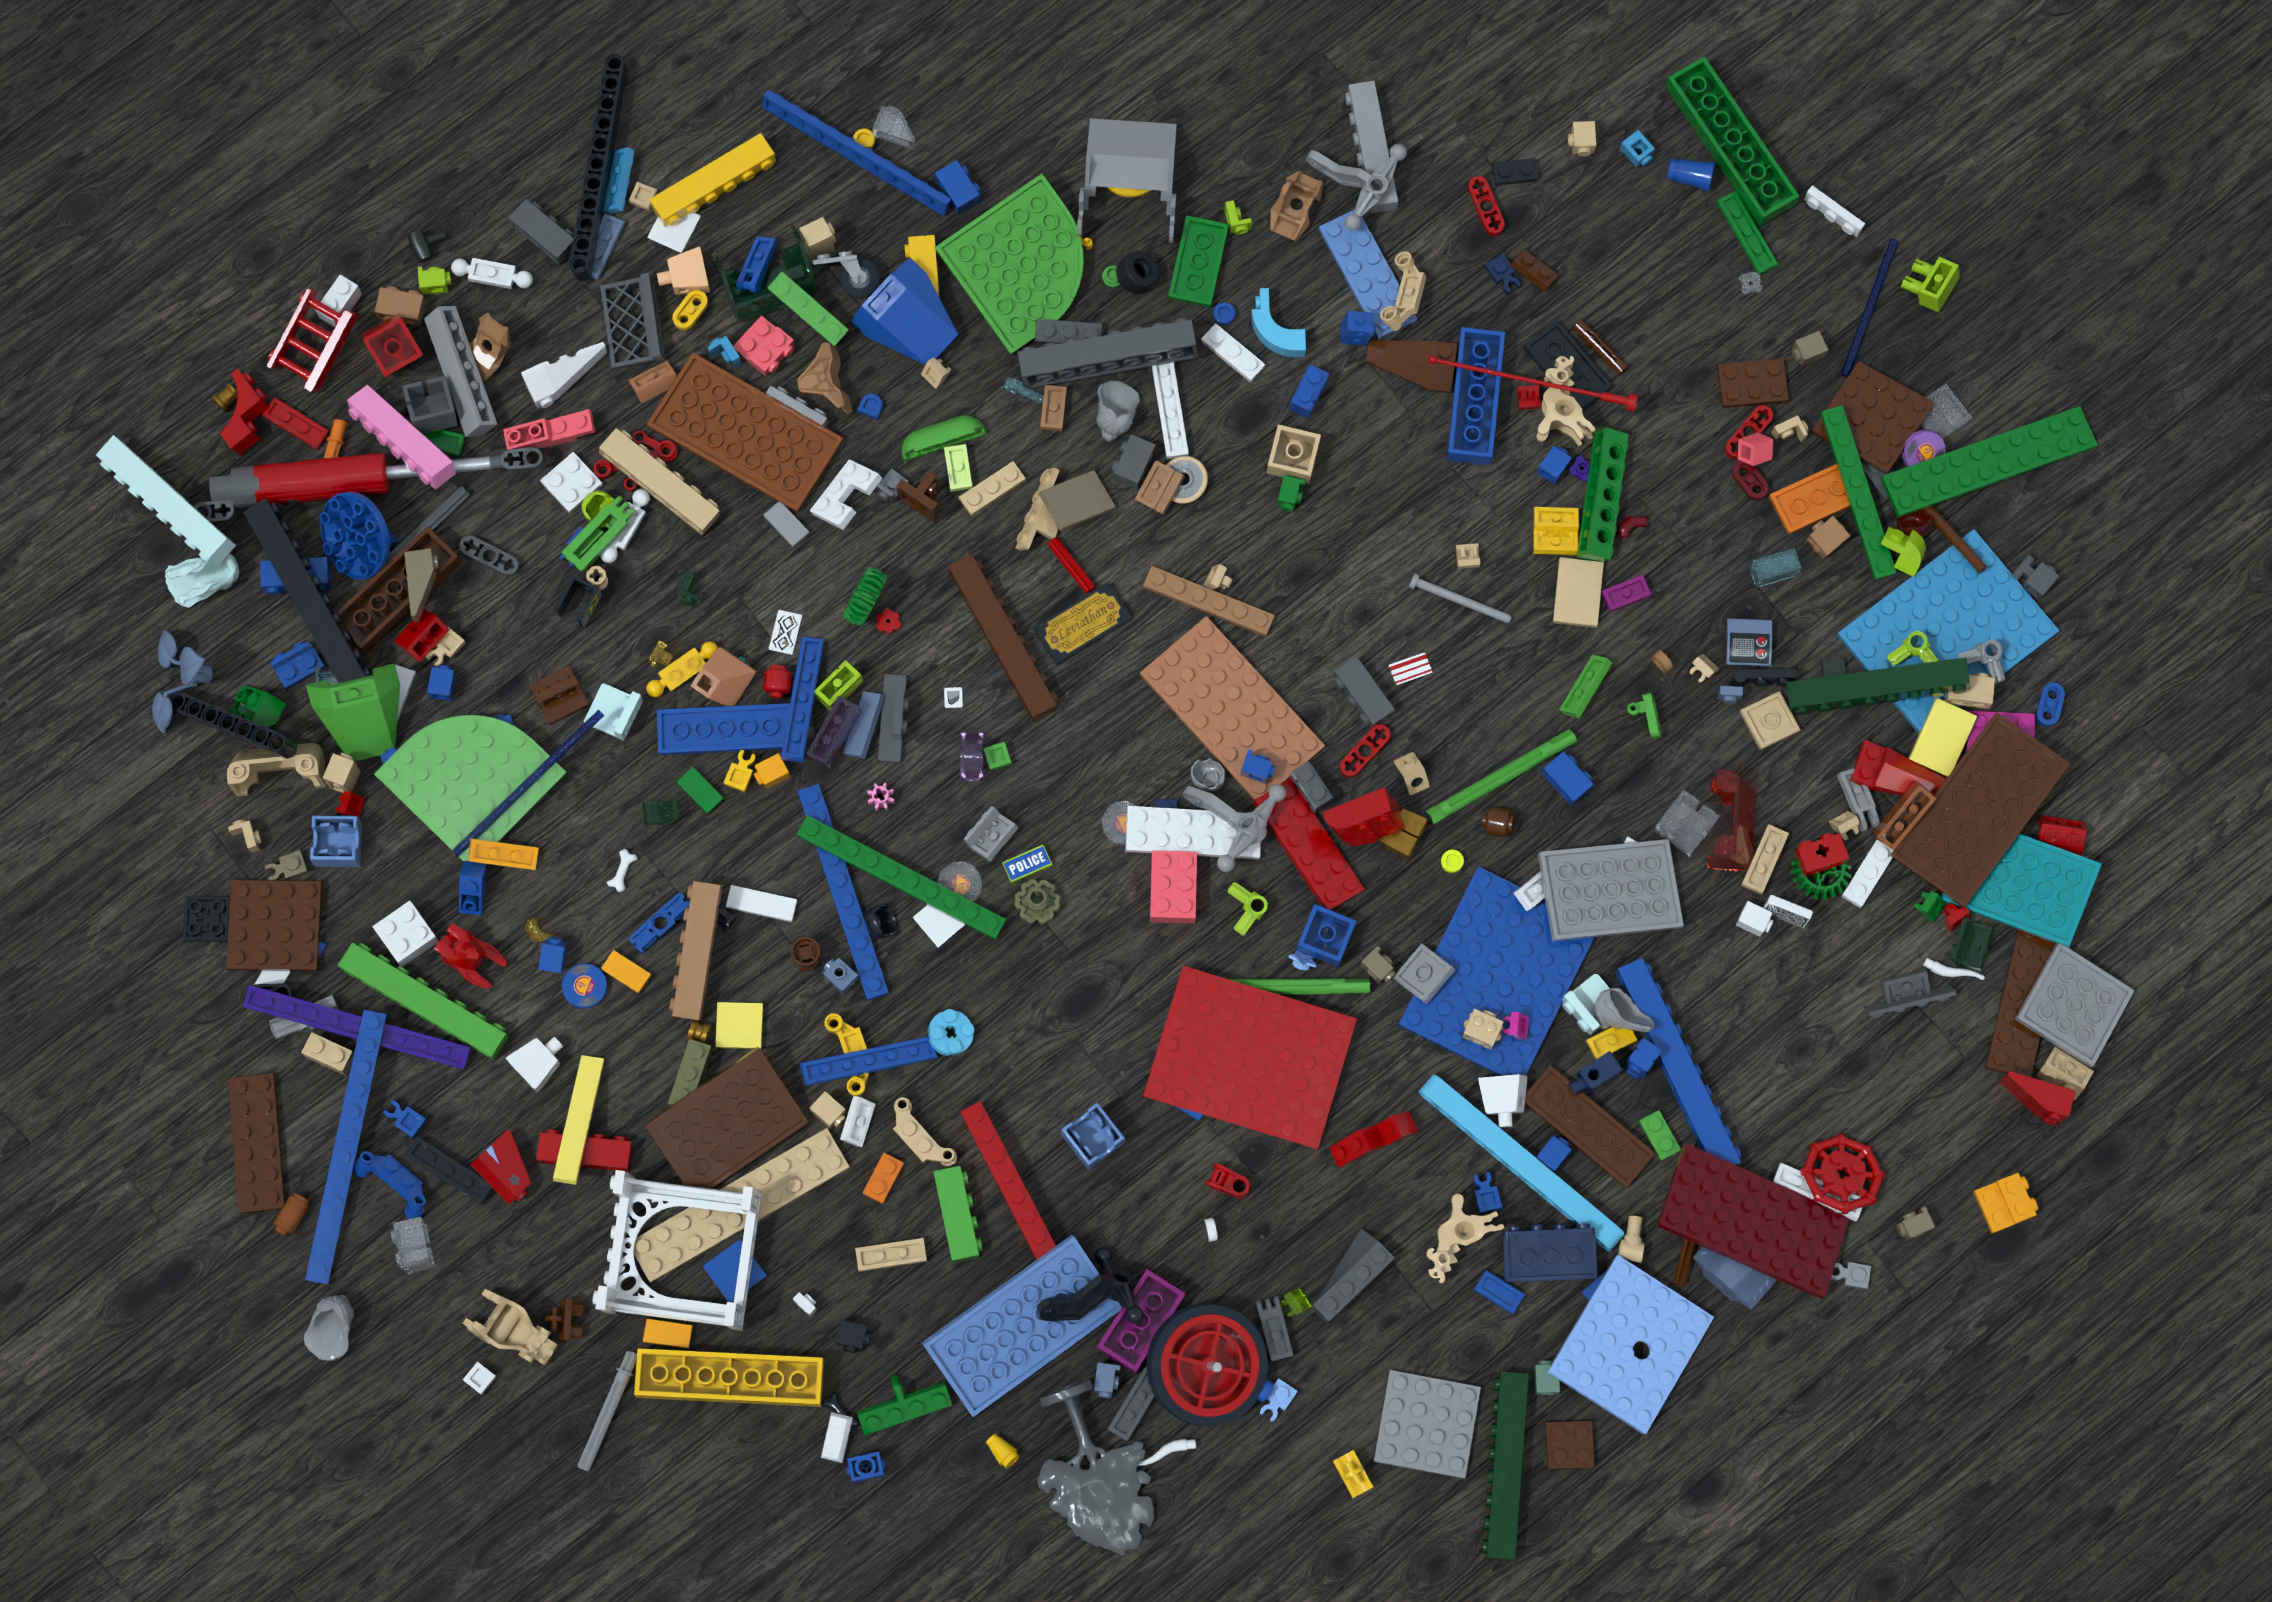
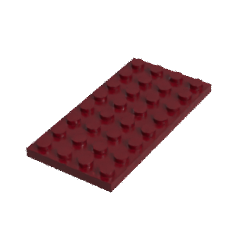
(1753, 1221)

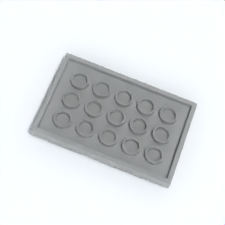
(1610, 890)

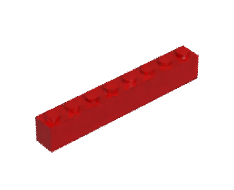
(1007, 1180)

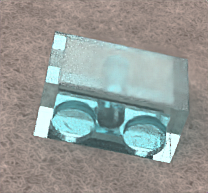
(1775, 567)

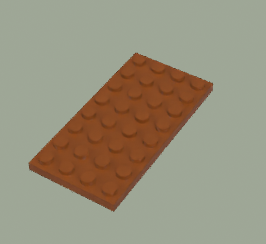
(745, 432)

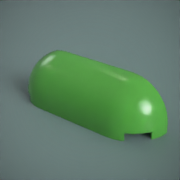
(941, 435)

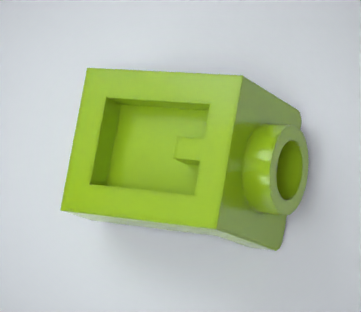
(1234, 220)

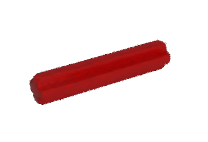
(1071, 565)

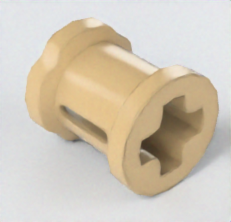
(593, 572)

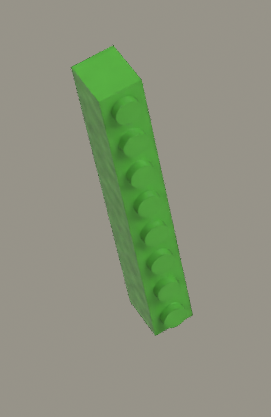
(423, 1001)

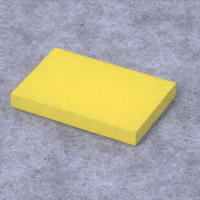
(1942, 737)

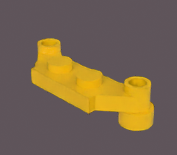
(851, 1041)

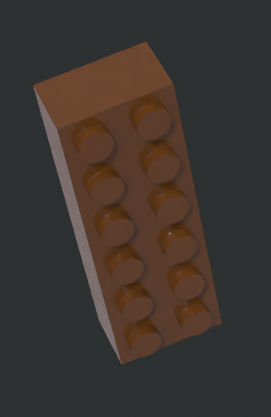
(386, 597)

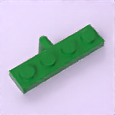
(904, 1406)

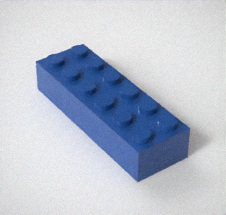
(1475, 397)

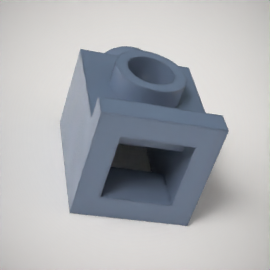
(843, 982)
(1106, 1380)

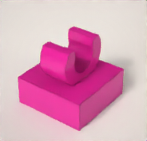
(1518, 1025)

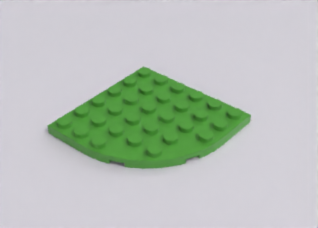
(1018, 262)
(462, 771)

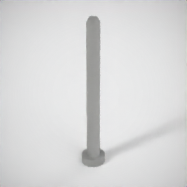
(1416, 581)

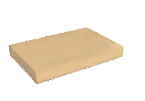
(1578, 592)

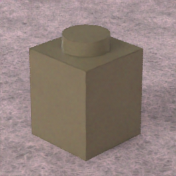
(1809, 349)

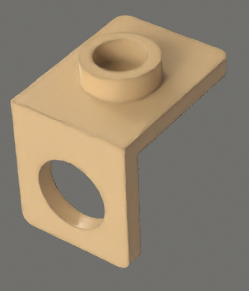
(1411, 768)

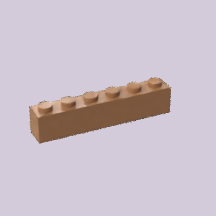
(696, 950)

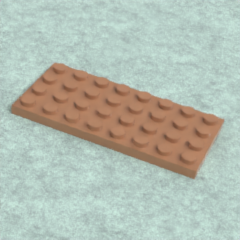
(1230, 706)

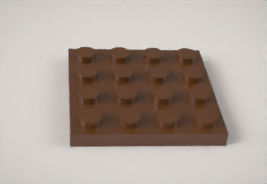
(1879, 415)
(274, 925)

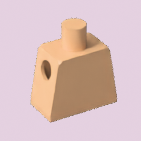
(685, 273)

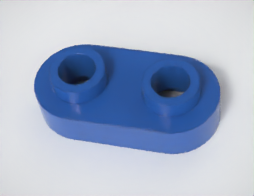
(2050, 706)

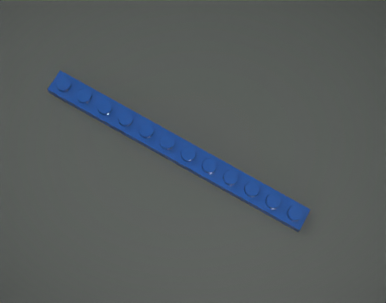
(345, 1147)

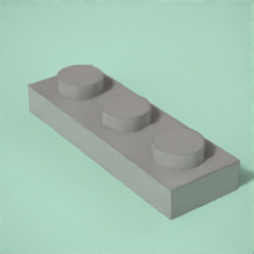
(798, 405)

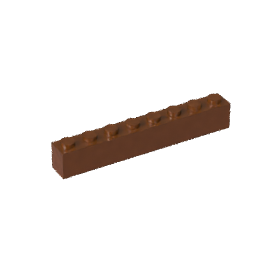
(1002, 637)

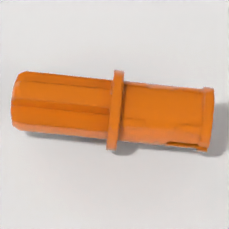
(335, 439)

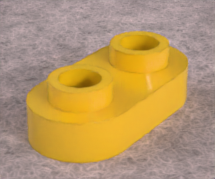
(690, 311)

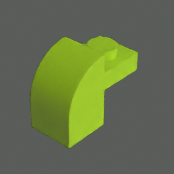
(1910, 547)

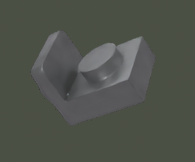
(887, 487)

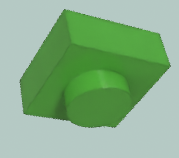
(997, 756)

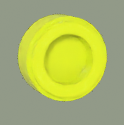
(1452, 861)

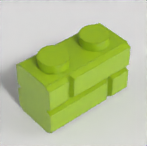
(839, 683)

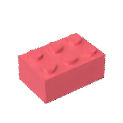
(1173, 887)

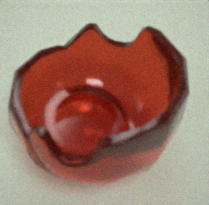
(1915, 521)

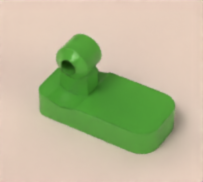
(1649, 707)

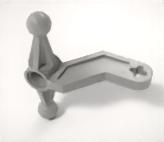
(1359, 178)
(1249, 827)

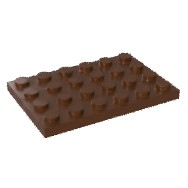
(726, 1122)

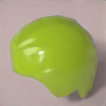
(594, 503)

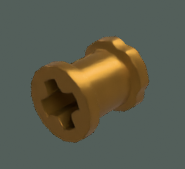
(225, 397)

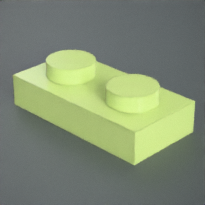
(958, 467)

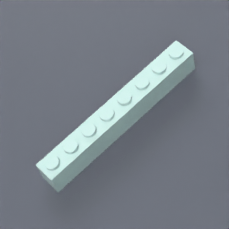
(165, 500)

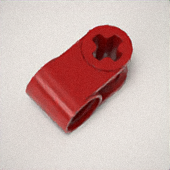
(1227, 1181)

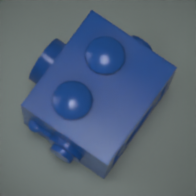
(1357, 328)
(857, 1463)

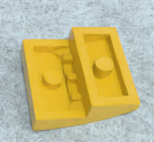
(1555, 530)

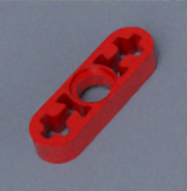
(1485, 215)
(1754, 417)
(1363, 742)

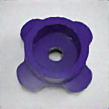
(1577, 472)

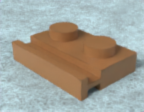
(1159, 487)

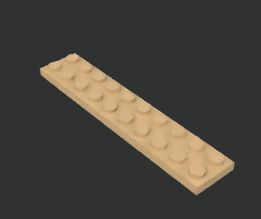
(778, 1180)

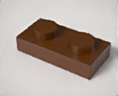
(1534, 270)

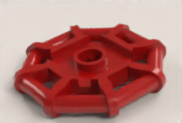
(1847, 1162)

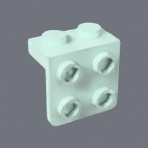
(1582, 1003)

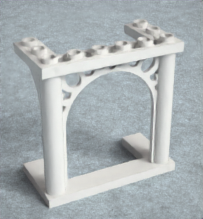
(631, 1190)

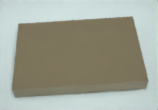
(1077, 500)

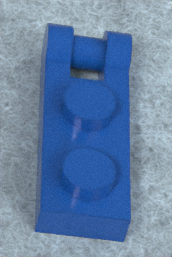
(756, 264)

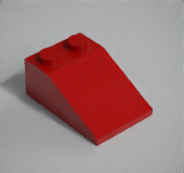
(2040, 1097)

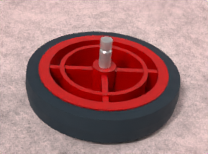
(1207, 1364)

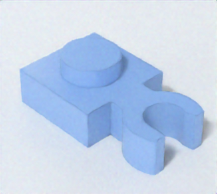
(1279, 1398)

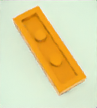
(503, 854)

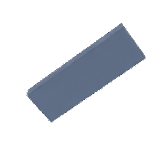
(608, 236)
(863, 730)

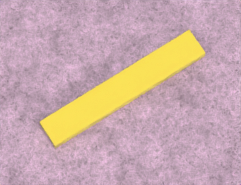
(578, 1120)

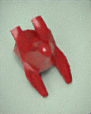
(465, 954)

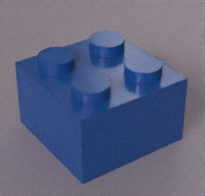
(1326, 935)

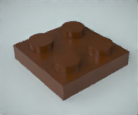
(1569, 1445)

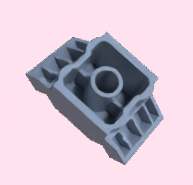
(1732, 1278)

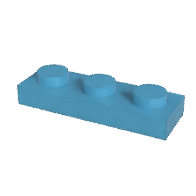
(618, 180)

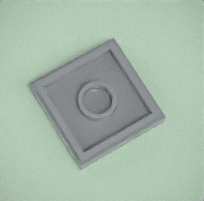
(1424, 973)

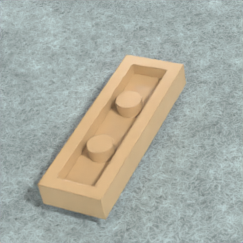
(992, 488)
(1765, 859)
(891, 1254)

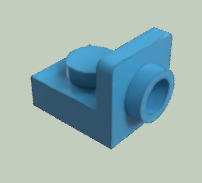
(728, 352)

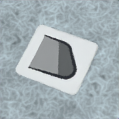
(953, 697)

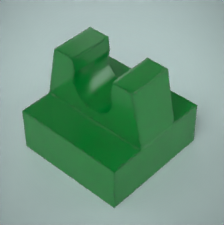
(1931, 907)

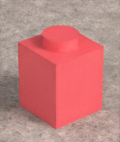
(1755, 449)

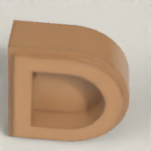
(1662, 662)

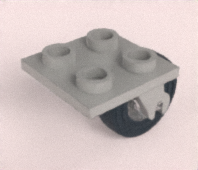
(858, 276)

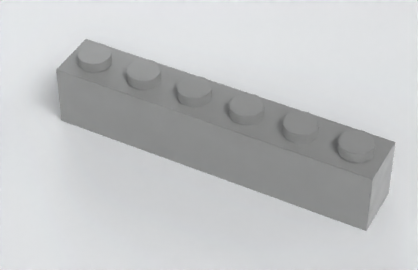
(1370, 137)
(460, 371)

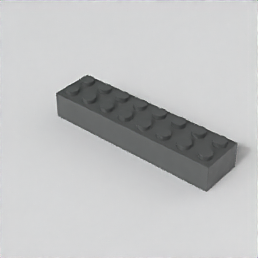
(1108, 353)

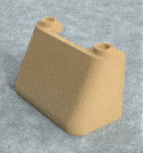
(246, 765)

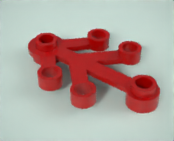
(658, 448)

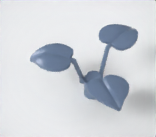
(191, 673)

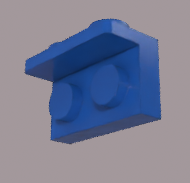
(296, 664)

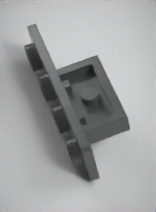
(892, 718)
(1908, 991)

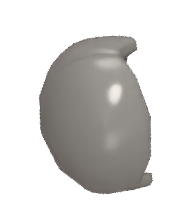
(1207, 775)

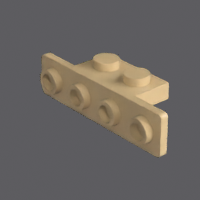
(1038, 517)

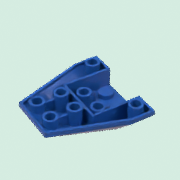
(907, 315)

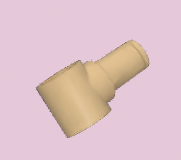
(1632, 1247)

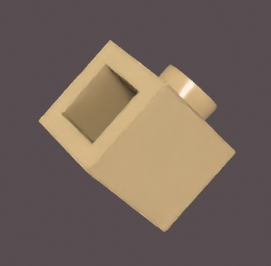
(1582, 138)

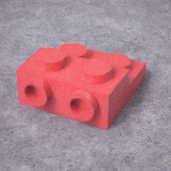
(764, 346)

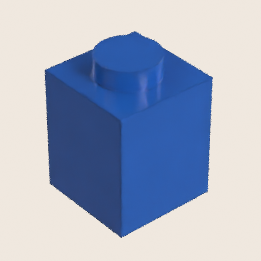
(1554, 464)
(441, 683)
(553, 954)
(1554, 1153)

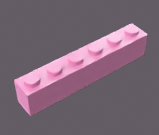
(401, 437)

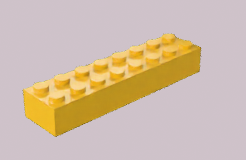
(729, 1377)

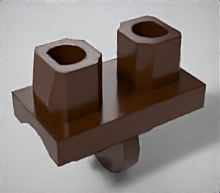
(566, 1330)

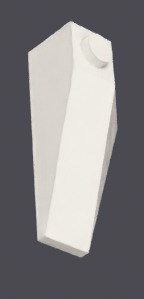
(550, 381)

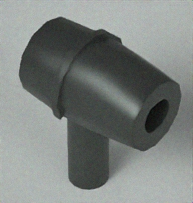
(421, 244)

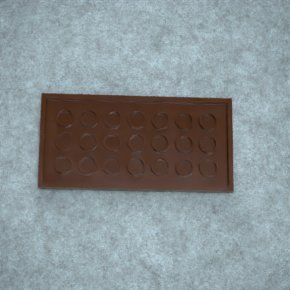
(1980, 810)

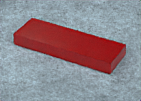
(296, 423)

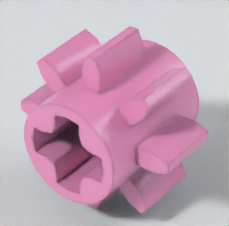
(884, 792)

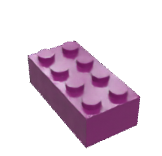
(1130, 1342)

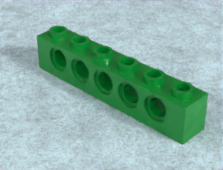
(1598, 485)

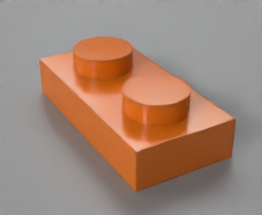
(883, 1178)

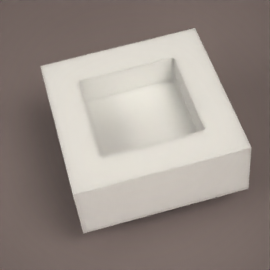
(805, 1303)
(479, 1378)

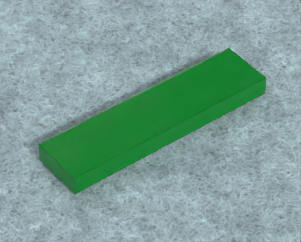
(1747, 233)

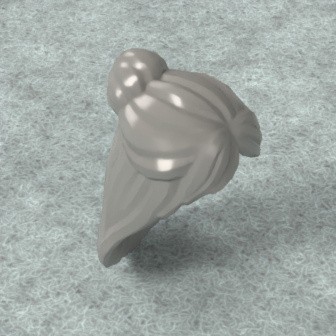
(1116, 408)
(1618, 1011)
(330, 1328)

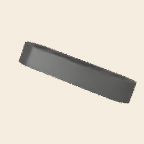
(506, 558)

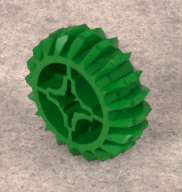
(865, 596)
(1817, 887)

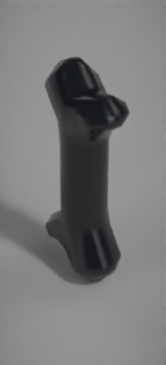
(832, 1403)

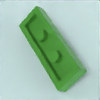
(1585, 686)

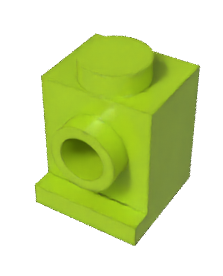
(433, 280)

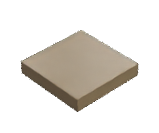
(1770, 720)

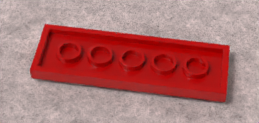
(1311, 849)

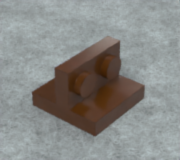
(922, 497)
(559, 695)

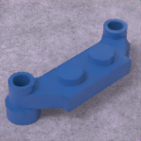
(396, 1177)

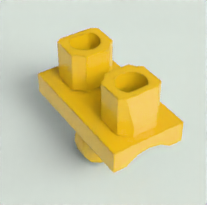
(1353, 1474)

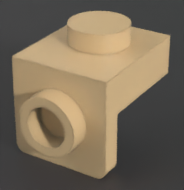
(251, 836)

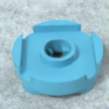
(937, 1033)

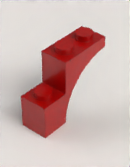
(241, 431)
(1373, 1138)

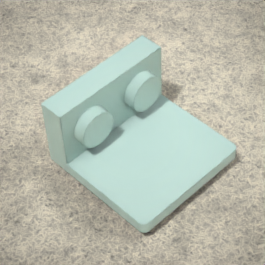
(618, 709)

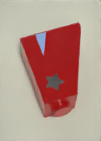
(504, 1168)

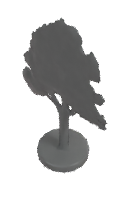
(1104, 1499)

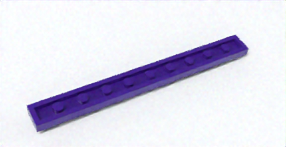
(349, 1025)

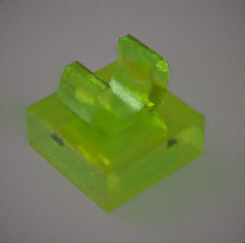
(1297, 1302)

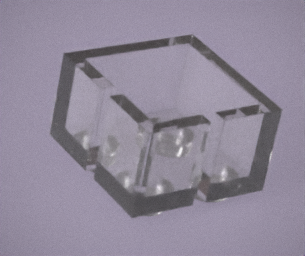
(1684, 825)
(411, 1241)

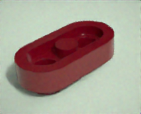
(1751, 480)

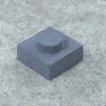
(1730, 694)

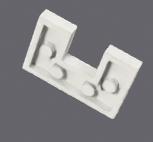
(830, 504)

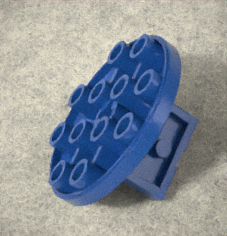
(355, 535)

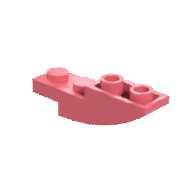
(550, 432)

